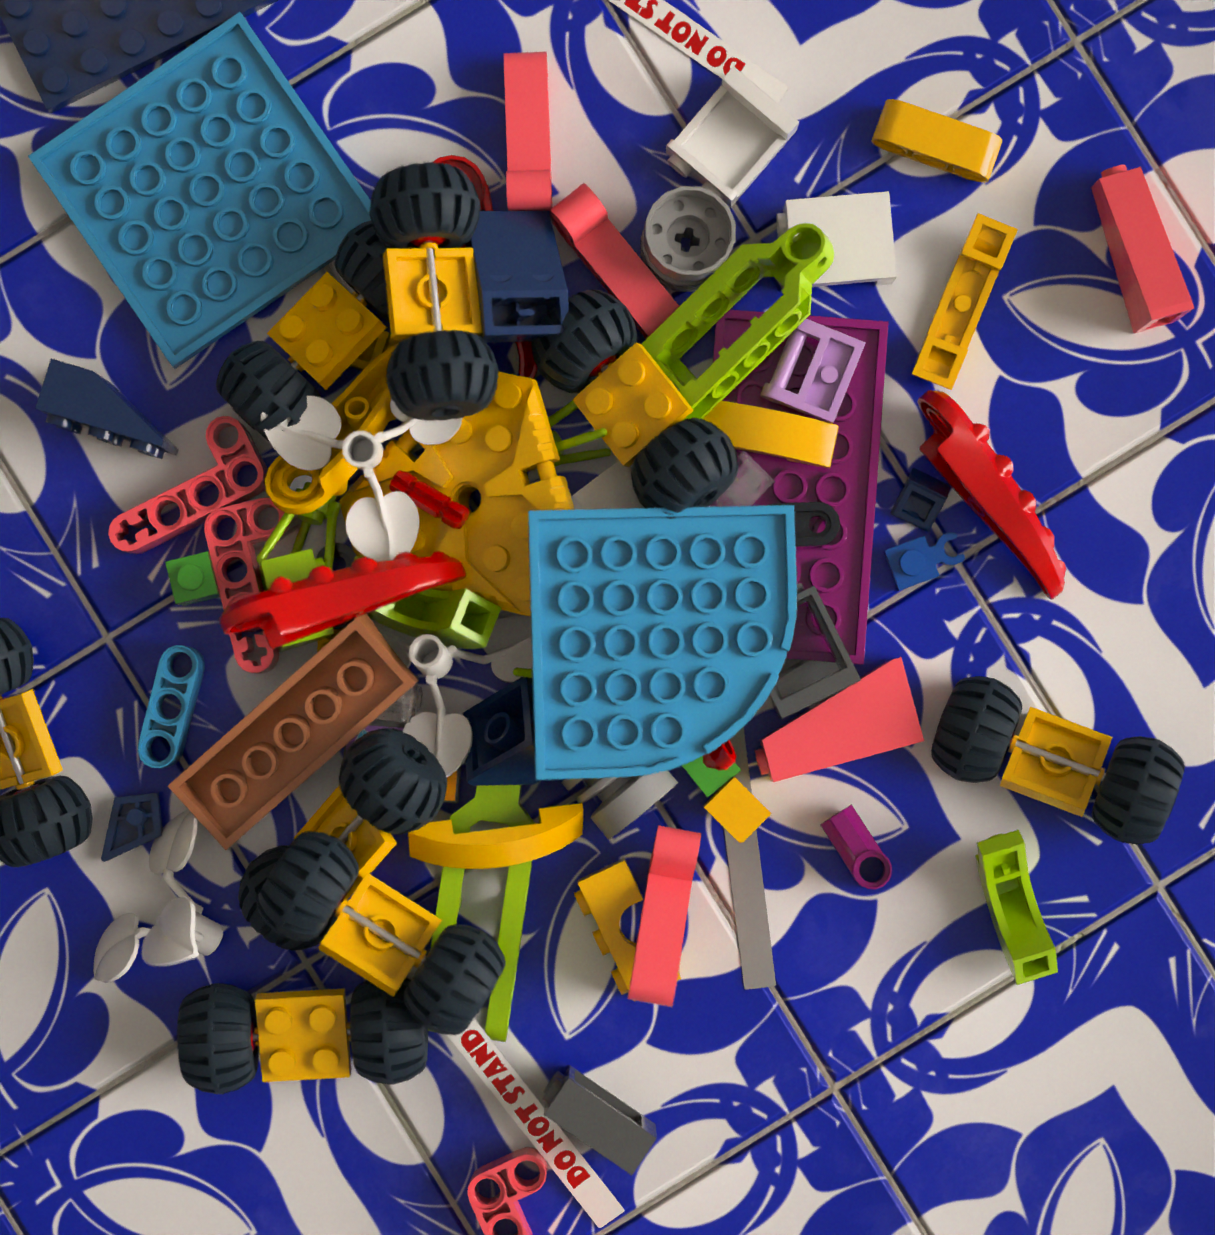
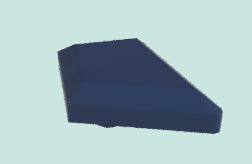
(132, 824)

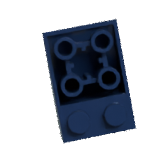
(518, 275)
(83, 398)

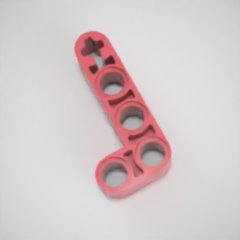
(527, 132)
(610, 258)
(187, 493)
(241, 547)
(664, 916)
(512, 1189)

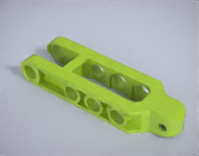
(793, 262)
(502, 806)

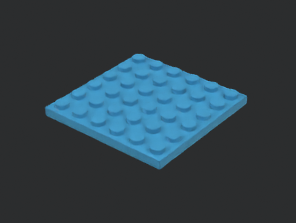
(205, 189)

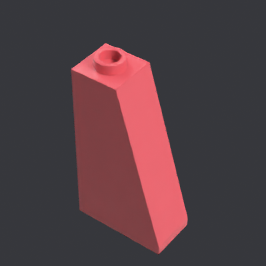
(1140, 250)
(845, 727)

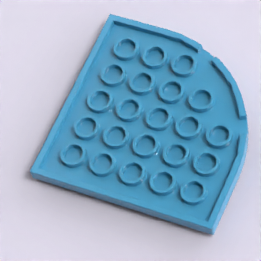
(654, 632)

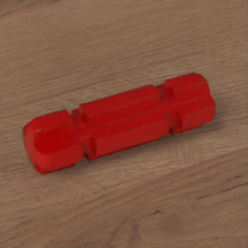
(430, 500)

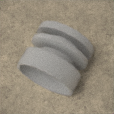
(689, 214)
(622, 798)

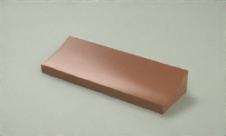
(293, 731)

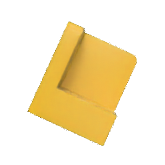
(737, 809)

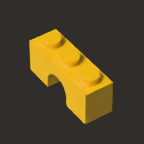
(607, 896)

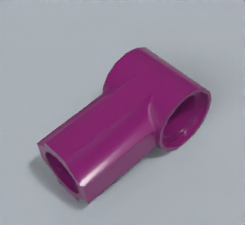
(855, 844)

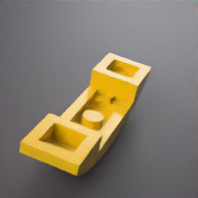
(963, 301)
(776, 433)
(497, 847)

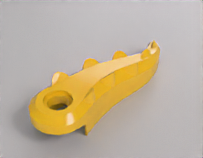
(361, 408)

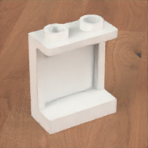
(732, 138)
(858, 231)

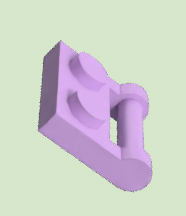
(826, 376)

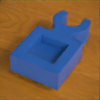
(916, 561)

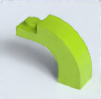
(451, 616)
(1014, 908)

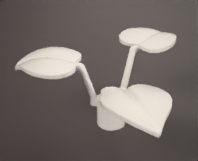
(376, 525)
(451, 734)
(180, 929)

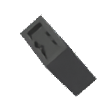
(828, 685)
(599, 1119)

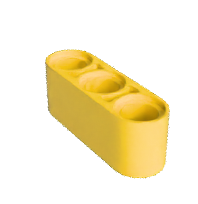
(937, 140)

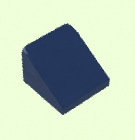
(920, 499)

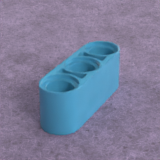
(156, 722)

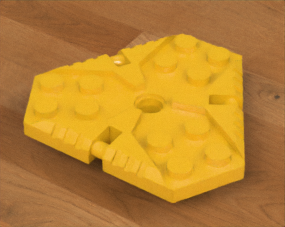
(490, 455)

